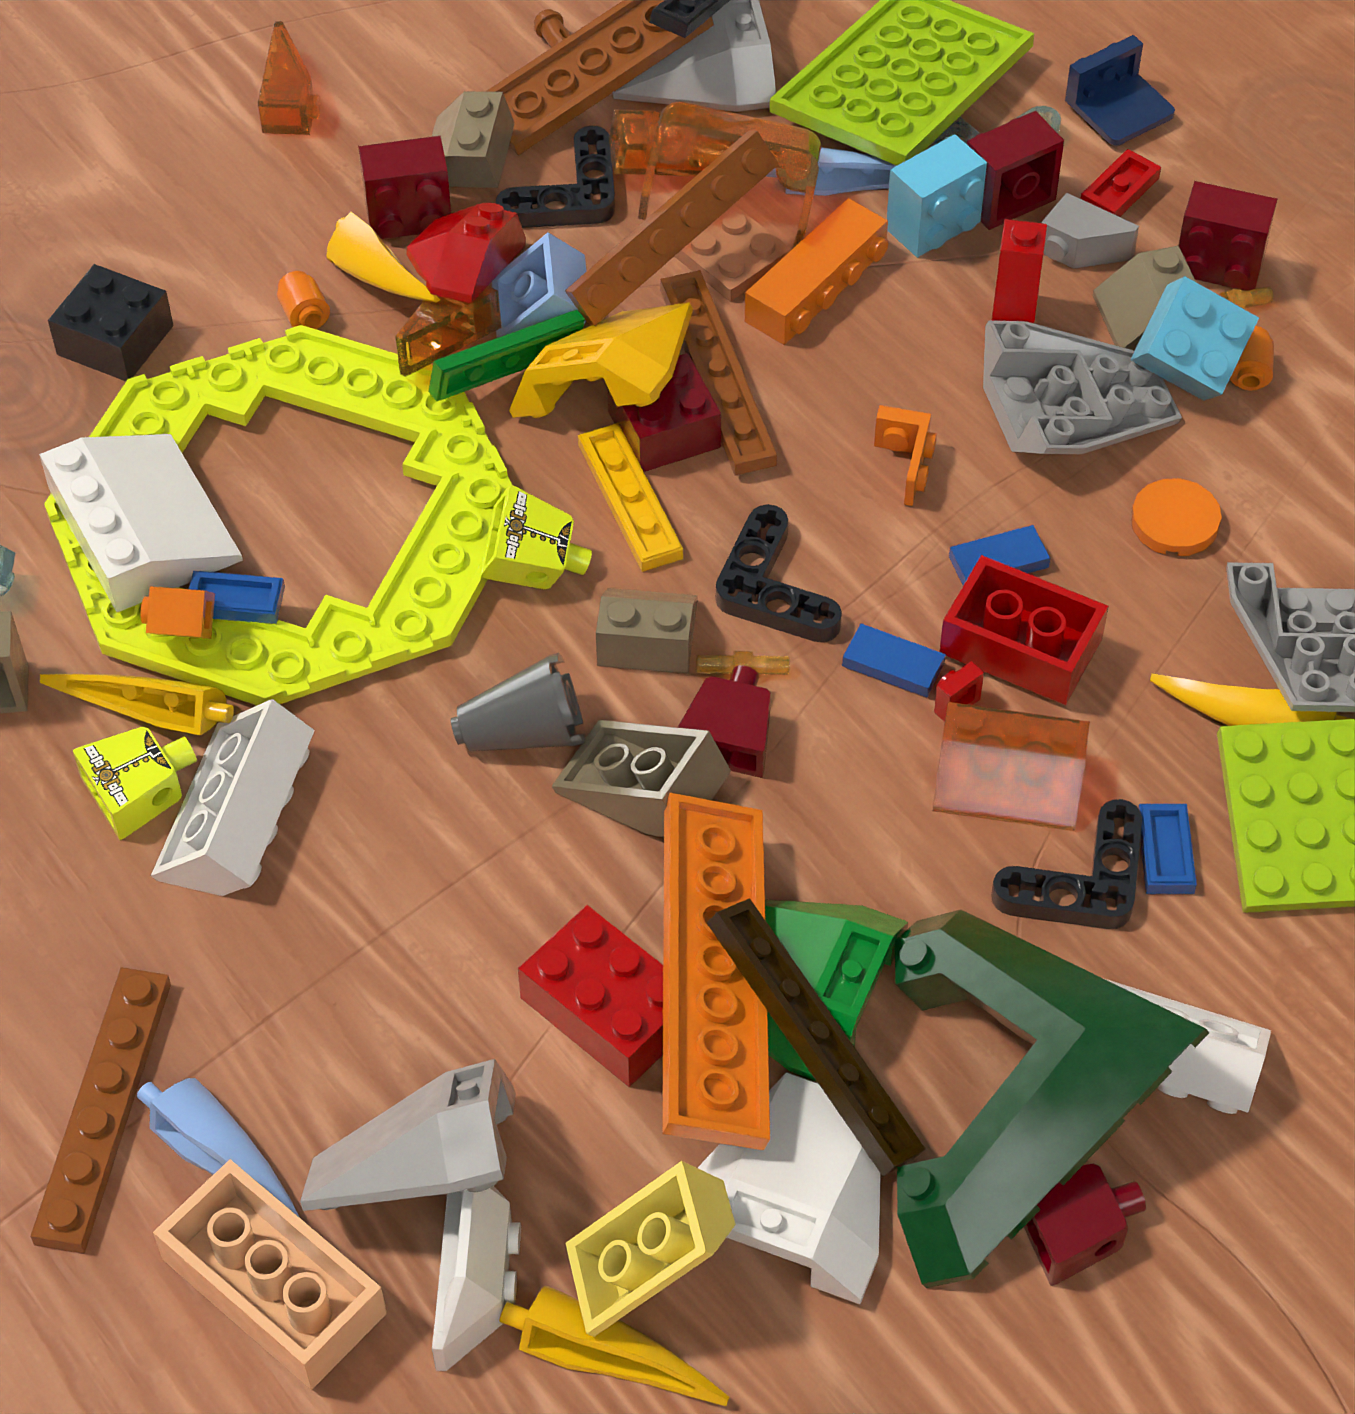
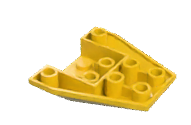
(628, 350)

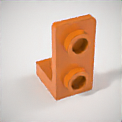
(907, 432)

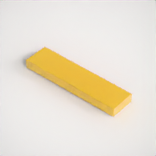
(630, 497)

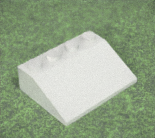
(137, 513)

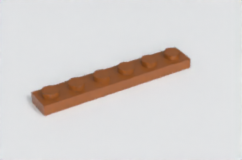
(671, 227)
(710, 349)
(101, 1111)

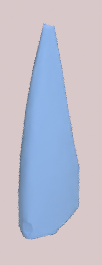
(848, 172)
(205, 1133)

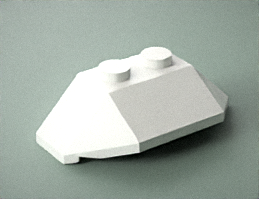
(473, 1272)

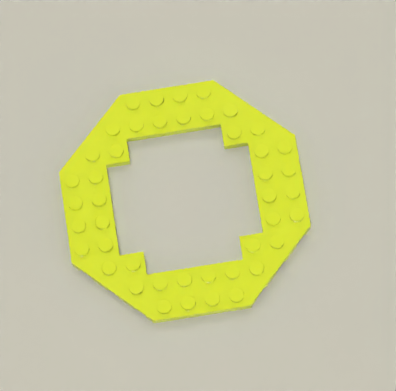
(428, 583)

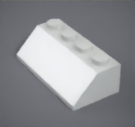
(235, 801)
(1222, 1065)

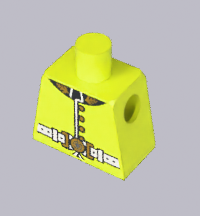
(530, 542)
(133, 776)

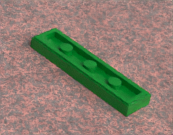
(499, 356)

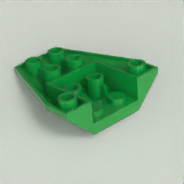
(840, 956)

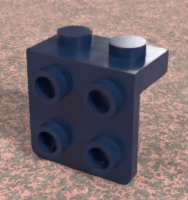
(1113, 95)

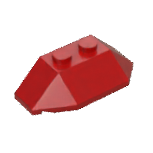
(466, 250)

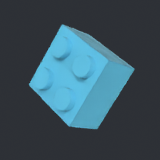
(936, 195)
(1194, 338)

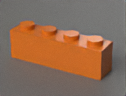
(816, 271)

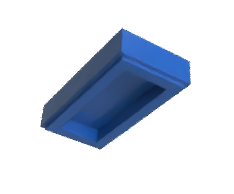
(1014, 548)
(242, 596)
(893, 660)
(1167, 849)

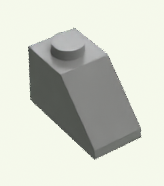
(1087, 235)

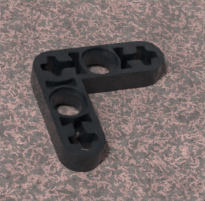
(577, 197)
(755, 581)
(1100, 885)

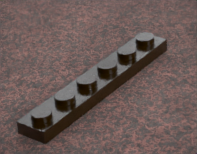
(816, 1036)

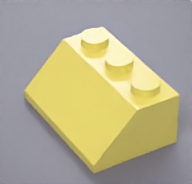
(648, 1243)

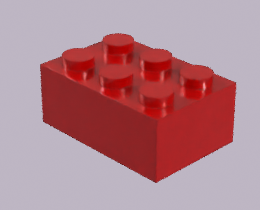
(1023, 629)
(599, 993)

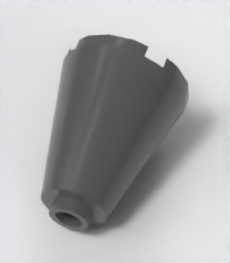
(522, 712)

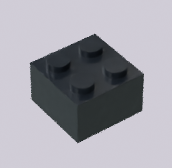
(111, 322)

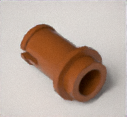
(550, 27)

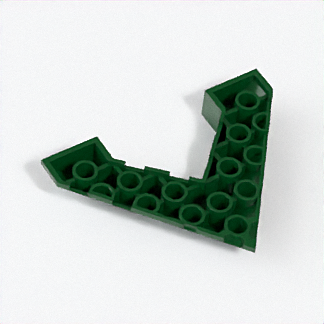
(1087, 1069)

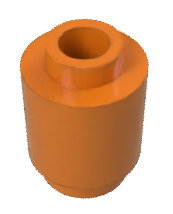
(302, 300)
(1256, 362)

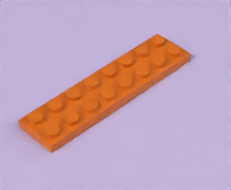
(710, 1013)

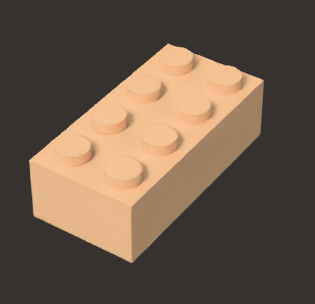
(270, 1273)

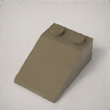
(634, 767)

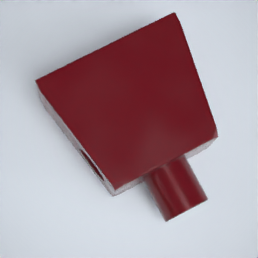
(736, 717)
(1082, 1222)

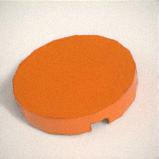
(1176, 516)

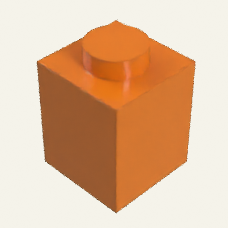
(178, 612)

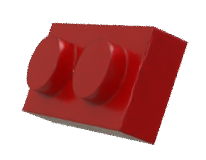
(1122, 183)

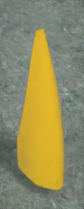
(365, 256)
(152, 700)
(1237, 704)
(557, 1333)

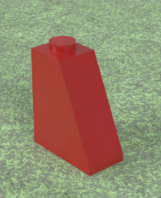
(1019, 271)

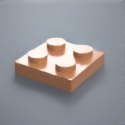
(733, 253)

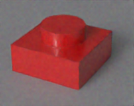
(958, 687)

